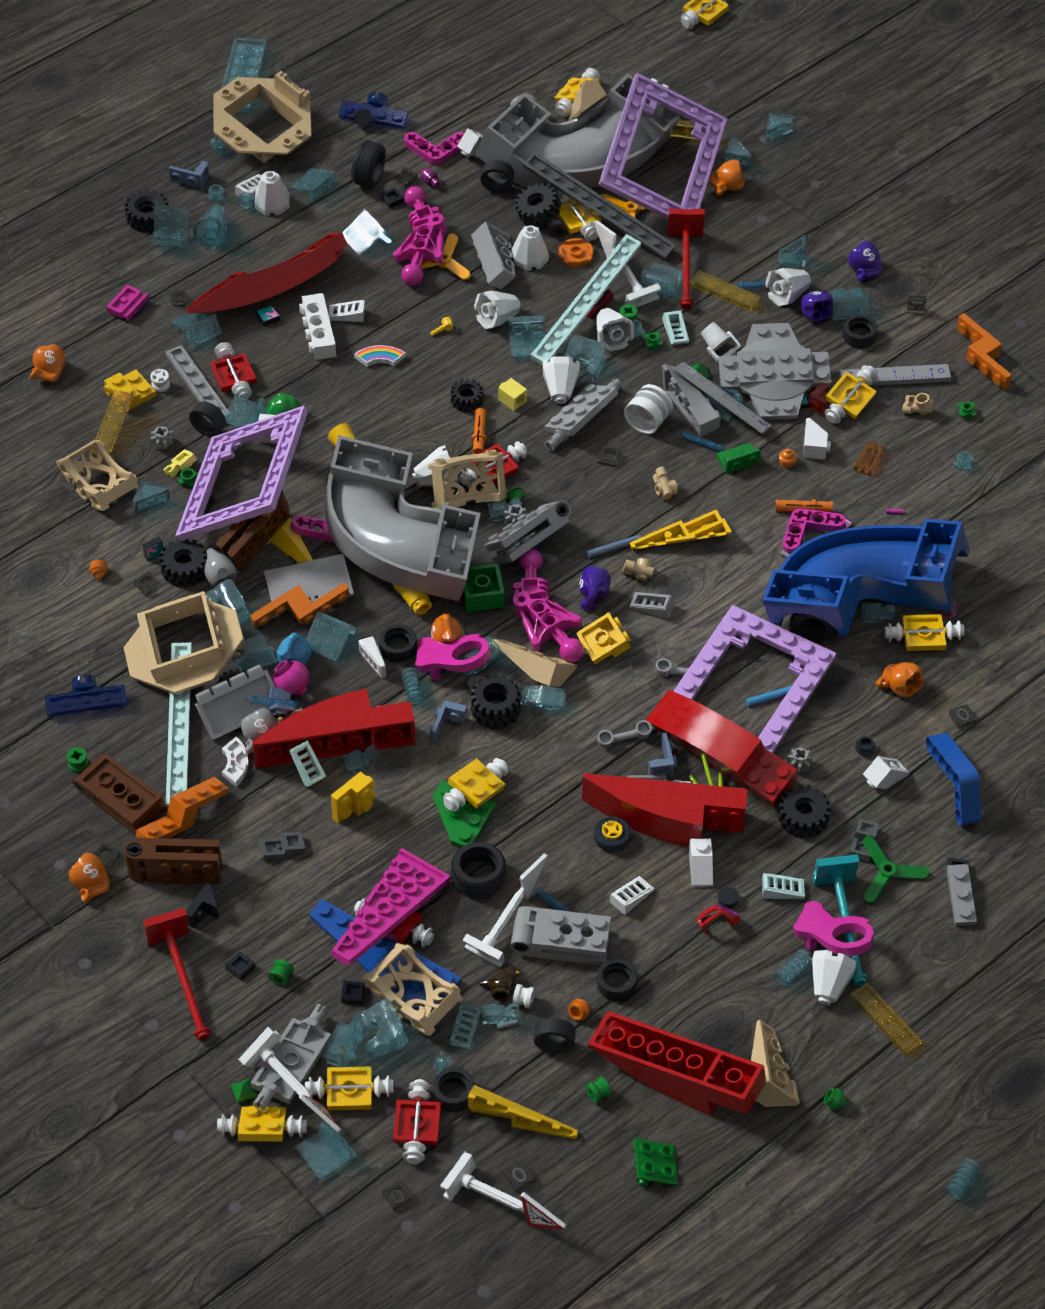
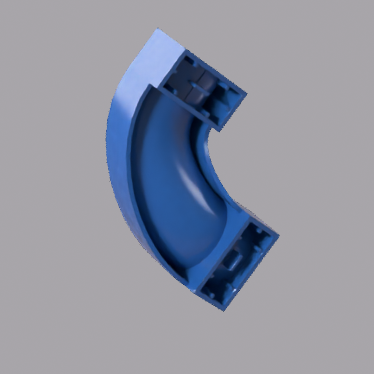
(879, 562)

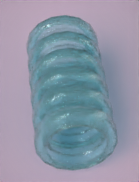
(412, 685)
(794, 967)
(962, 1179)

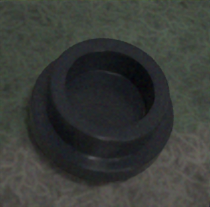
(865, 746)

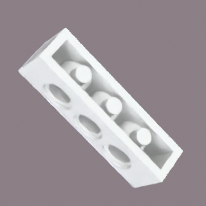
(318, 326)

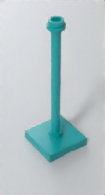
(837, 871)

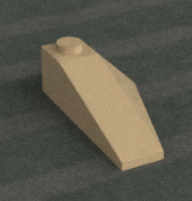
(586, 98)
(540, 668)
(778, 1087)

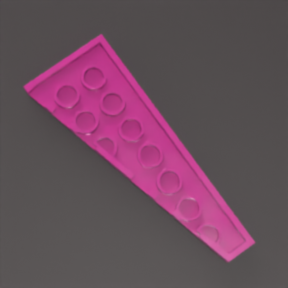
(398, 894)

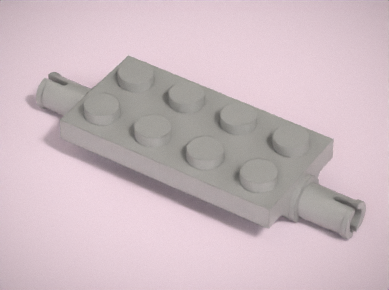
(579, 412)
(298, 1052)

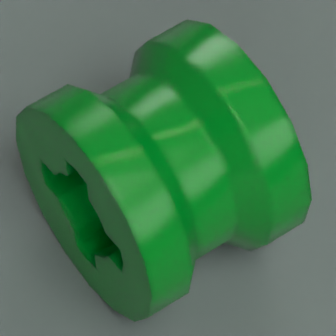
(629, 311)
(74, 764)
(281, 972)
(598, 1090)

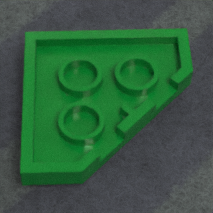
(467, 822)

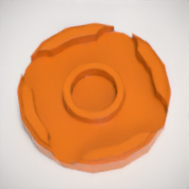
(575, 252)

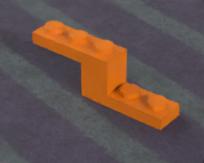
(983, 351)
(299, 605)
(183, 810)

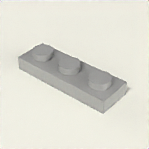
(961, 895)

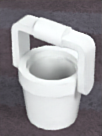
(716, 338)

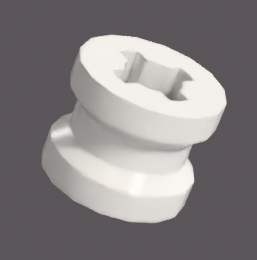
(160, 380)
(523, 995)

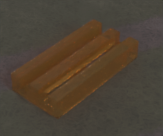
(865, 468)

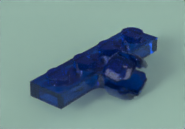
(377, 107)
(85, 697)

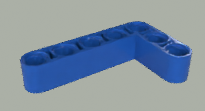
(961, 774)

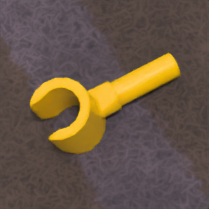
(447, 325)

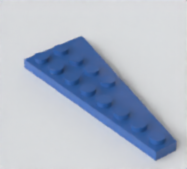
(336, 923)

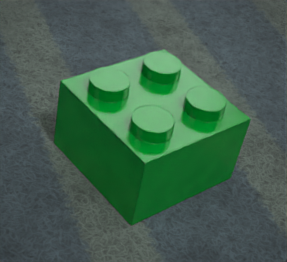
(483, 588)

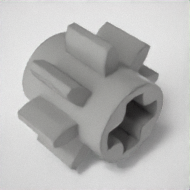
(161, 437)
(513, 513)
(800, 759)

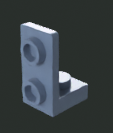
(190, 178)
(279, 709)
(450, 711)
(667, 765)

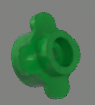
(652, 340)
(966, 410)
(188, 477)
(516, 493)

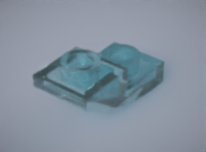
(543, 696)

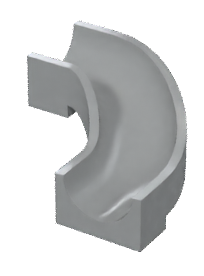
(576, 145)
(386, 535)

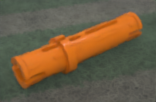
(479, 436)
(791, 505)

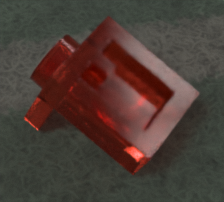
(817, 399)

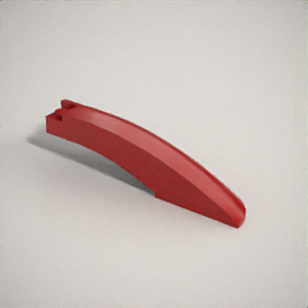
(249, 288)

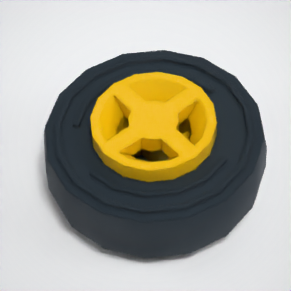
(609, 826)

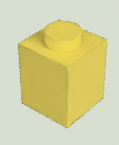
(512, 394)

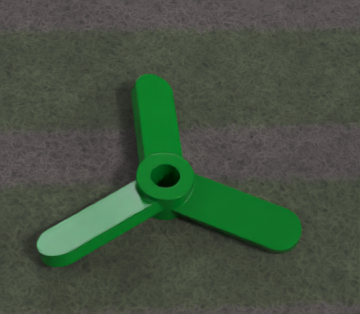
(883, 877)

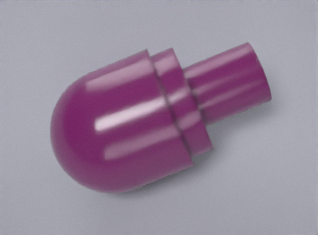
(430, 177)

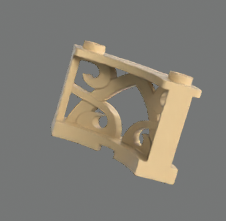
(99, 494)
(486, 494)
(422, 1019)

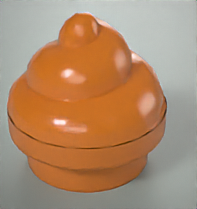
(787, 458)
(98, 569)
(579, 1009)

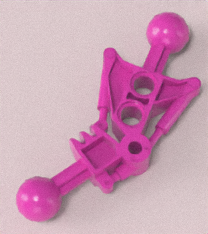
(420, 246)
(549, 618)

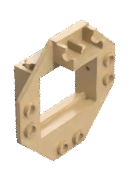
(280, 95)
(192, 669)

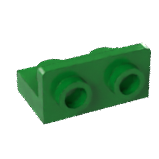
(738, 457)

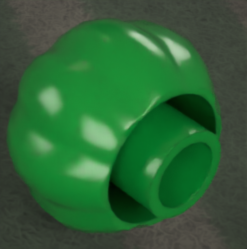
(282, 403)

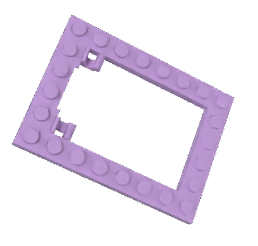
(704, 120)
(284, 432)
(746, 625)

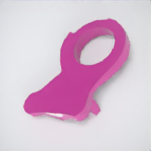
(438, 655)
(819, 926)

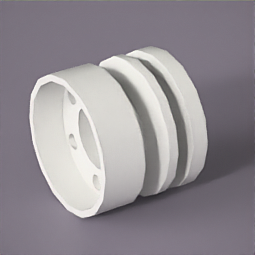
(648, 409)

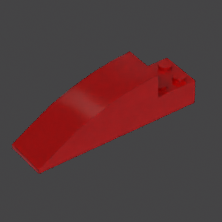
(336, 729)
(726, 746)
(667, 808)
(679, 1066)

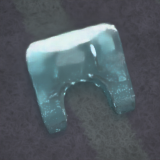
(588, 353)
(229, 596)
(390, 1034)

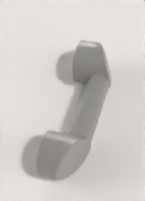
(664, 668)
(642, 731)

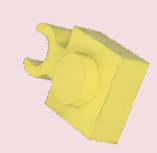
(181, 461)

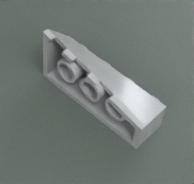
(494, 254)
(690, 401)

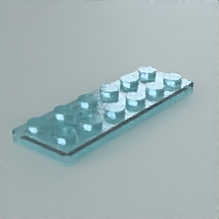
(245, 61)

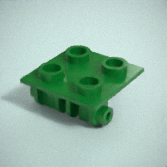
(654, 1162)

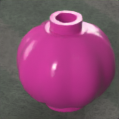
(291, 677)

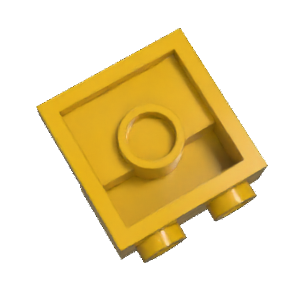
(131, 383)
(604, 638)
(354, 797)

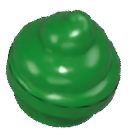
(835, 1099)

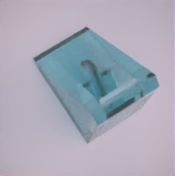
(778, 126)
(737, 151)
(794, 253)
(150, 496)

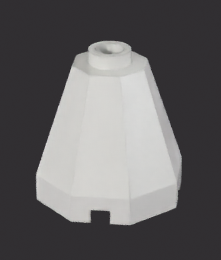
(271, 194)
(530, 249)
(787, 285)
(495, 308)
(614, 329)
(561, 377)
(424, 475)
(831, 975)

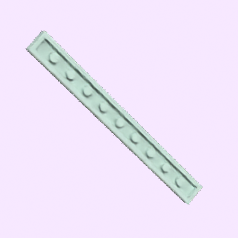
(586, 300)
(178, 733)

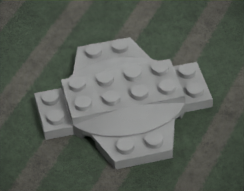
(774, 371)

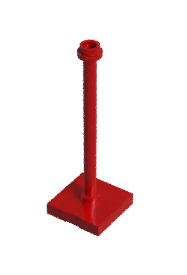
(686, 224)
(167, 928)

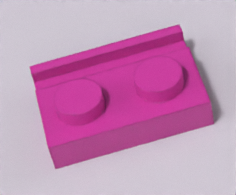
(127, 302)

